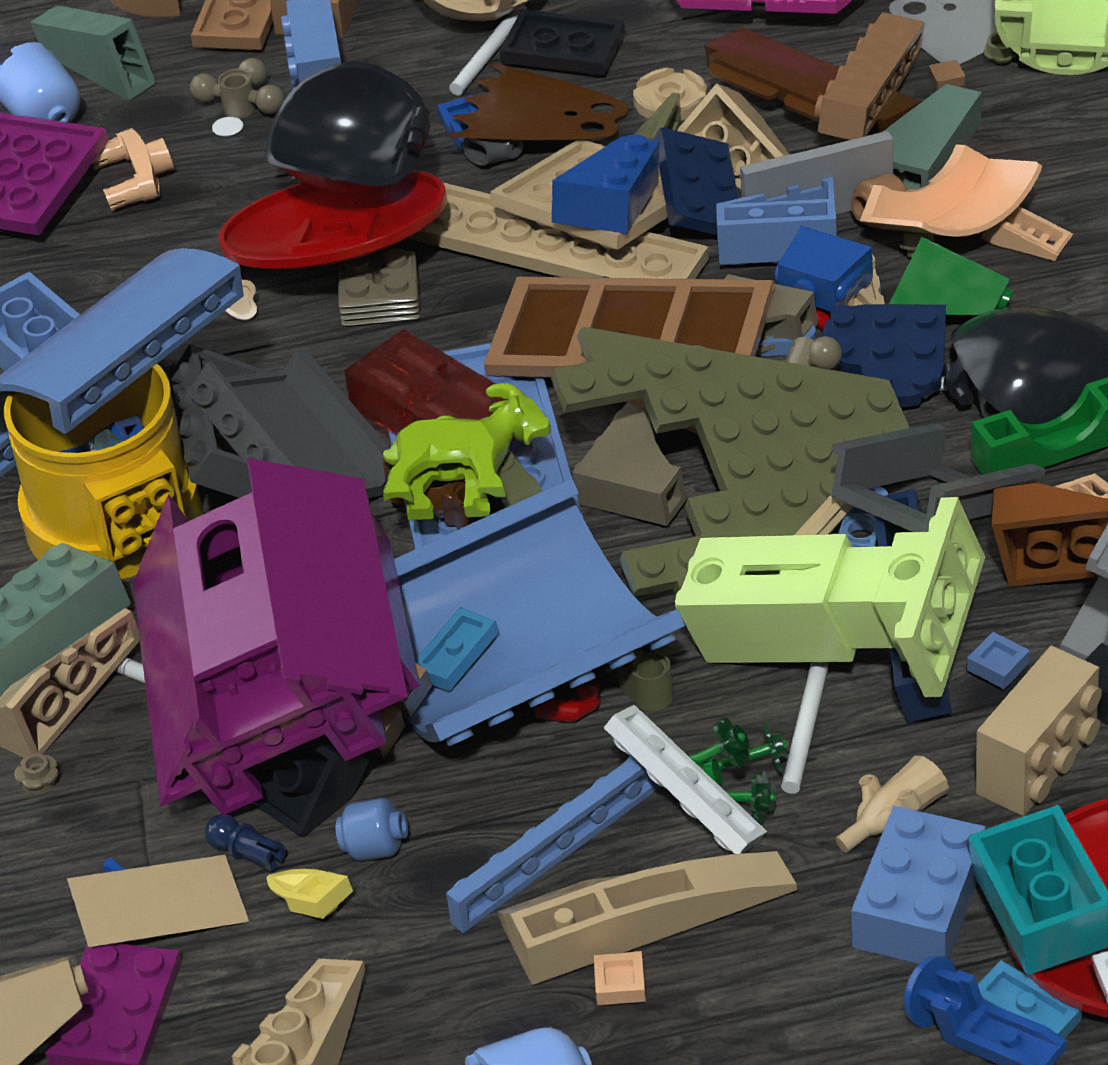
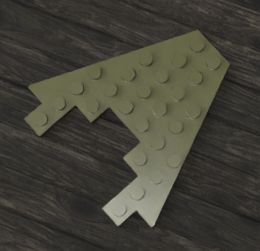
(760, 424)

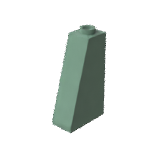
(96, 47)
(930, 131)

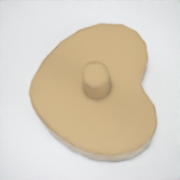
(245, 308)

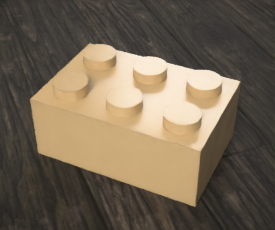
(1037, 731)

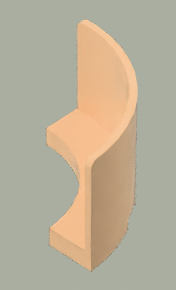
(960, 199)

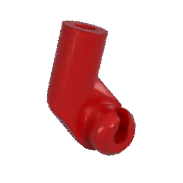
(572, 709)

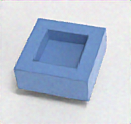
(998, 660)

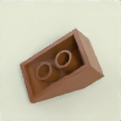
(1046, 532)

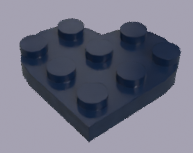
(893, 344)

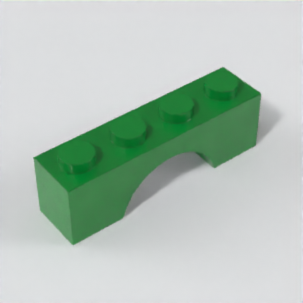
(1006, 442)

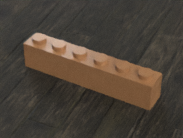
(869, 77)

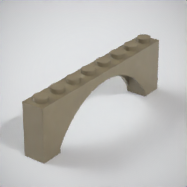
(626, 467)

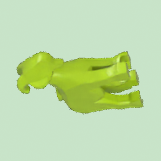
(461, 450)

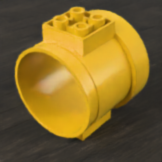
(106, 496)

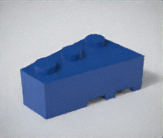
(608, 186)

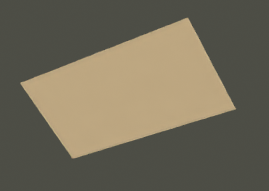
(157, 900)

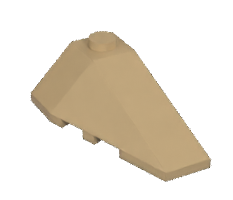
(54, 693)

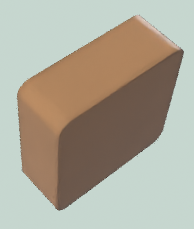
(947, 73)

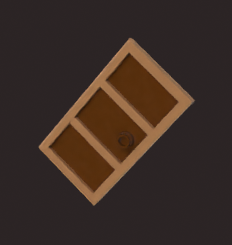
(547, 314)

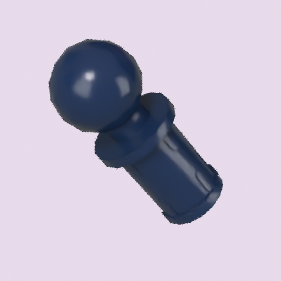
(242, 841)

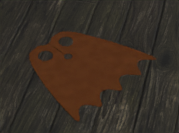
(533, 108)

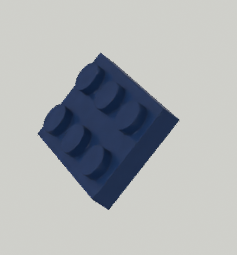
(694, 178)

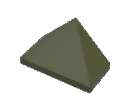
(666, 116)

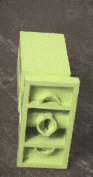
(826, 599)

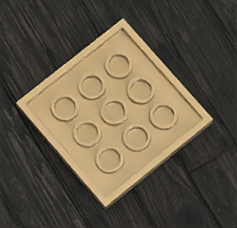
(531, 197)

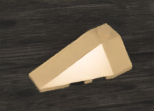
(731, 119)

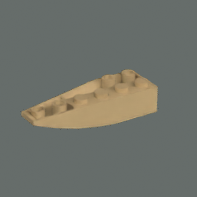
(637, 908)

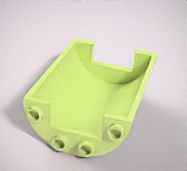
(1056, 34)

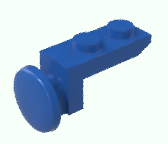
(970, 1023)

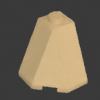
(36, 1005)

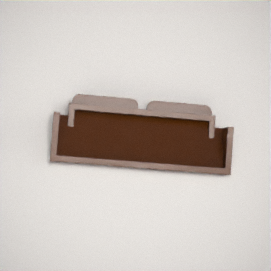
(783, 73)

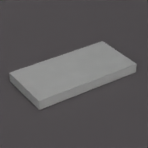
(845, 161)

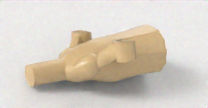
(911, 788)

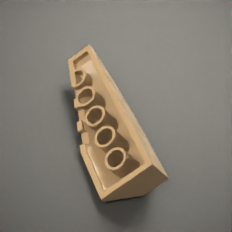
(313, 1021)

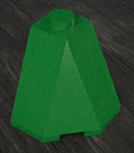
(951, 280)

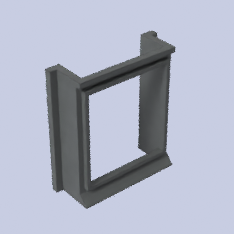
(911, 455)

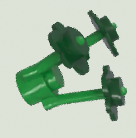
(734, 746)

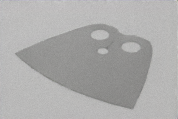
(953, 33)

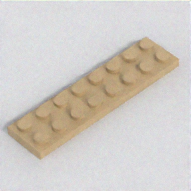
(488, 232)

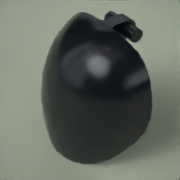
(349, 129)
(1027, 361)

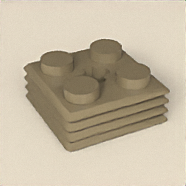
(379, 288)

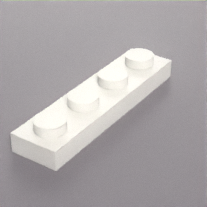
(685, 780)

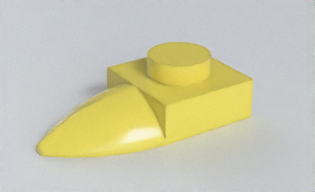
(310, 890)

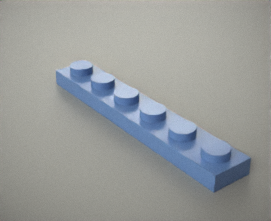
(548, 843)

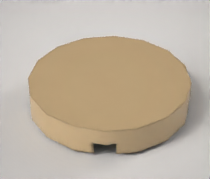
(659, 84)

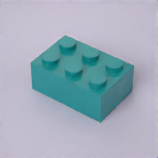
(1042, 888)

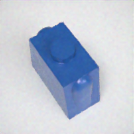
(826, 266)

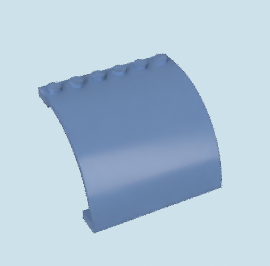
(121, 337)
(552, 603)

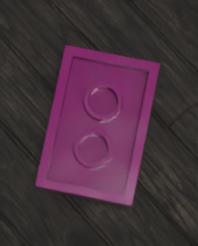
(123, 1006)

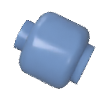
(371, 829)

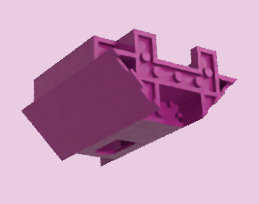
(268, 631)

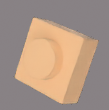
(619, 978)

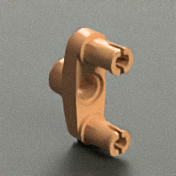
(147, 161)

